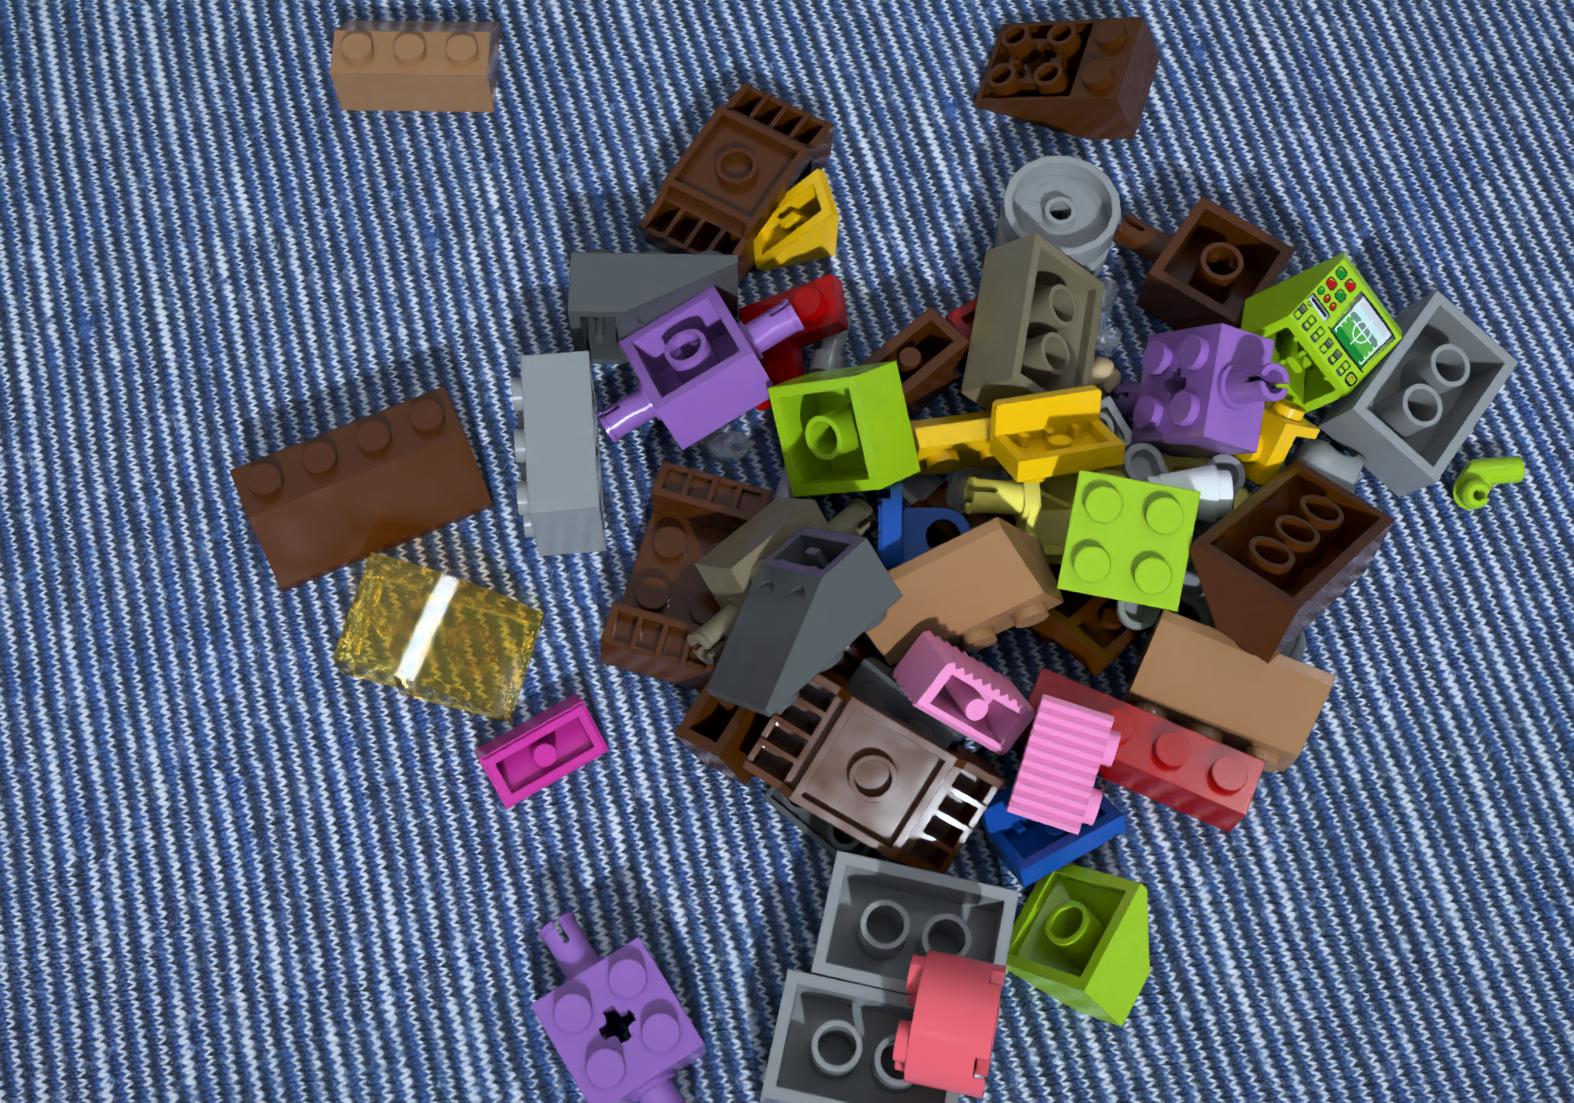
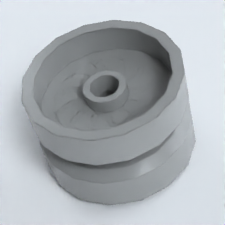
(1066, 205)

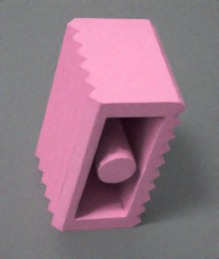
(963, 693)
(1062, 765)

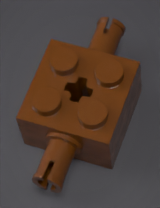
(1205, 266)

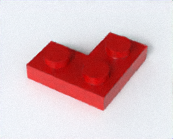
(822, 314)

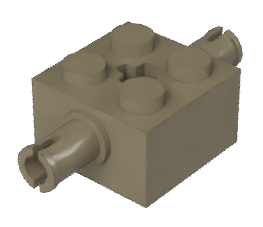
(735, 561)

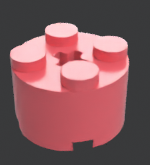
(951, 1022)

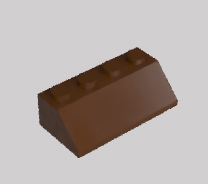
(361, 488)
(1285, 557)

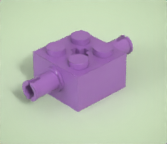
(698, 368)
(1203, 391)
(611, 987)

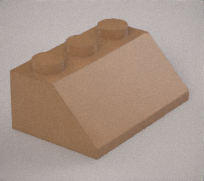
(416, 65)
(969, 591)
(1226, 694)

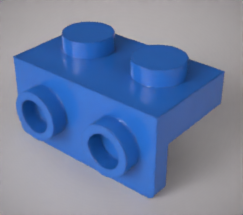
(1037, 849)

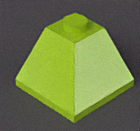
(1084, 941)

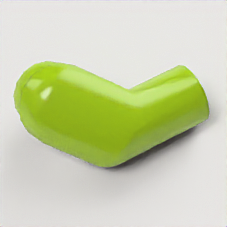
(1480, 475)

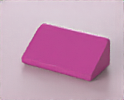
(541, 750)

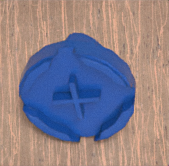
(904, 530)

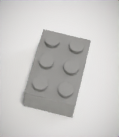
(1421, 396)
(559, 453)
(889, 911)
(839, 1045)

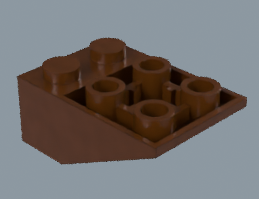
(1072, 75)

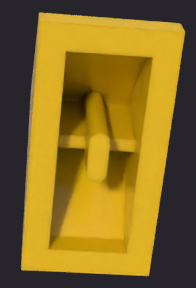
(800, 227)

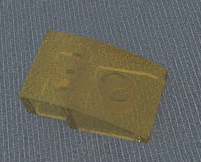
(438, 638)

